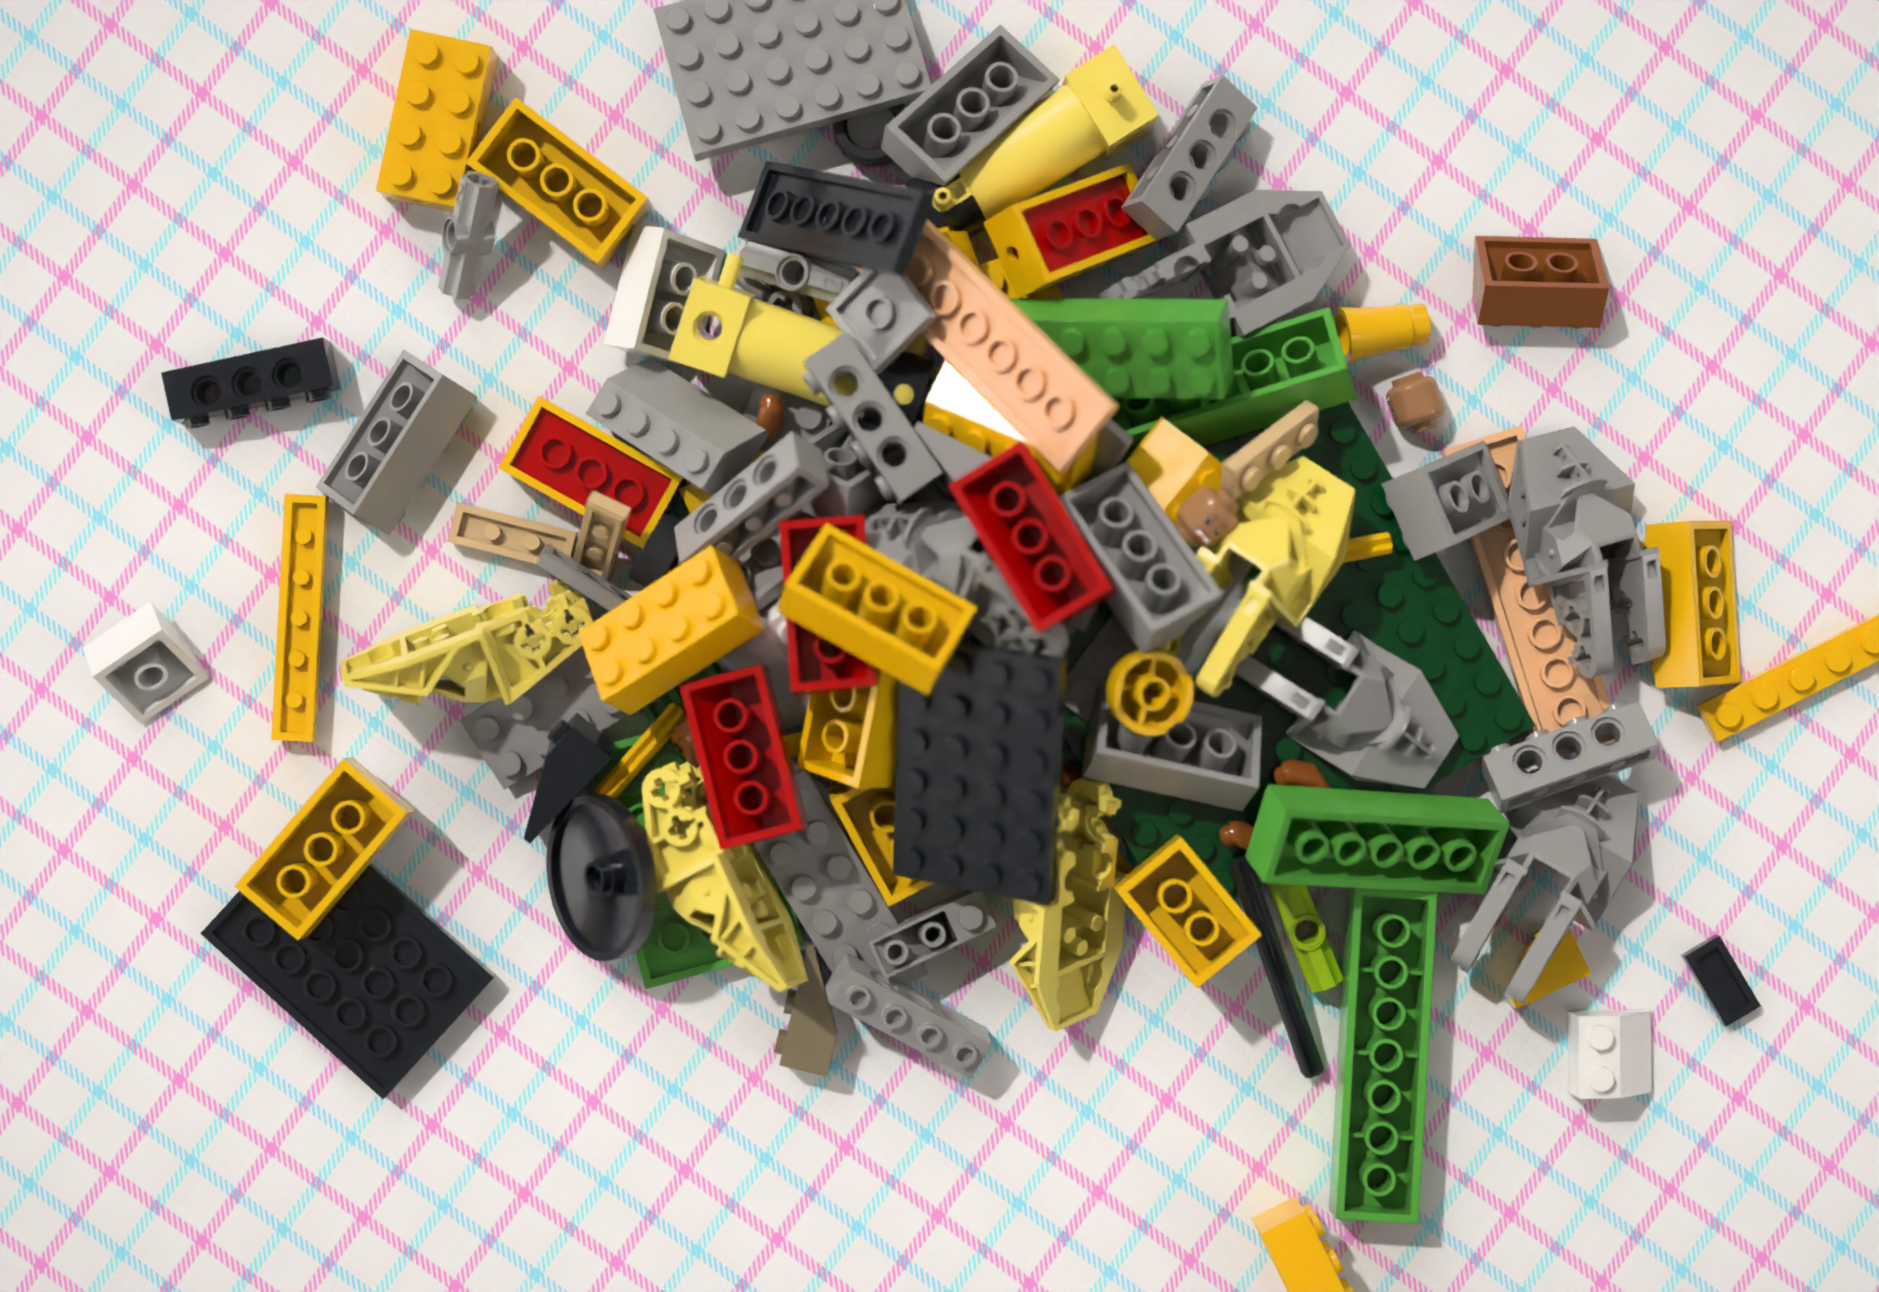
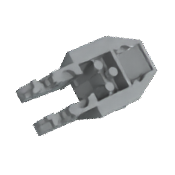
(1257, 252)
(1562, 509)
(946, 550)
(1384, 728)
(1584, 836)

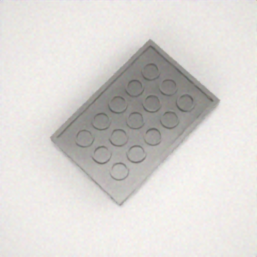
(786, 65)

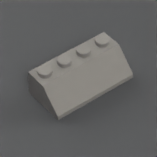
(967, 108)
(678, 424)
(396, 442)
(1147, 560)
(1202, 759)

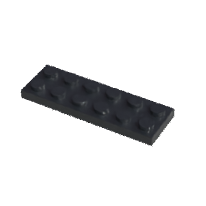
(836, 218)

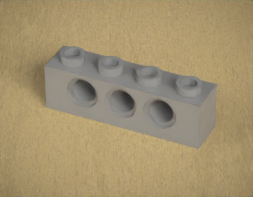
(1151, 200)
(844, 359)
(755, 500)
(1515, 788)
(908, 1015)

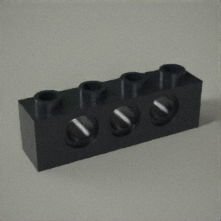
(187, 385)

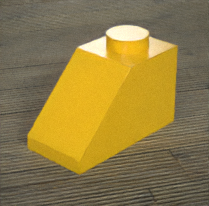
(1562, 969)

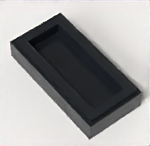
(1720, 980)

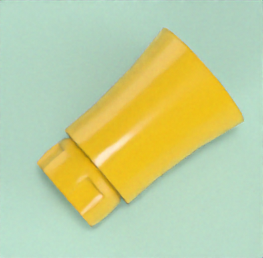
(1381, 329)

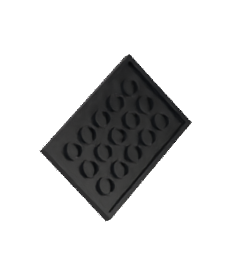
(982, 774)
(368, 980)

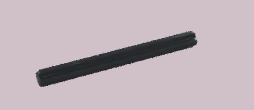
(1277, 968)

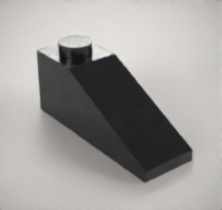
(571, 762)

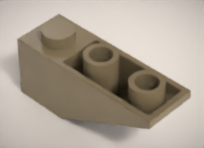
(812, 1025)

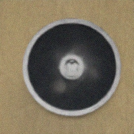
(601, 877)

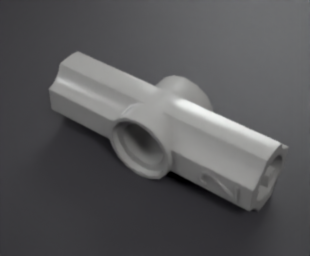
(468, 235)
(780, 269)

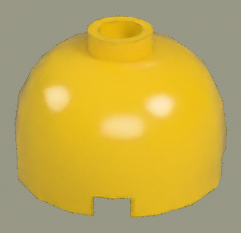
(1149, 692)

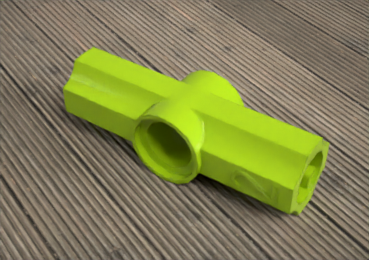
(1314, 951)

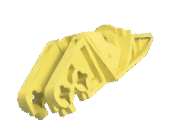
(1298, 536)
(476, 648)
(716, 888)
(1082, 929)

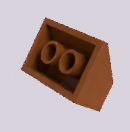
(1538, 282)

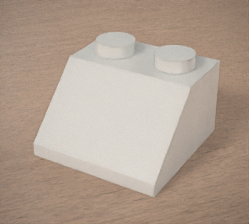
(144, 663)
(1609, 1053)

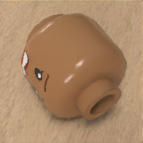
(1415, 402)
(1207, 517)

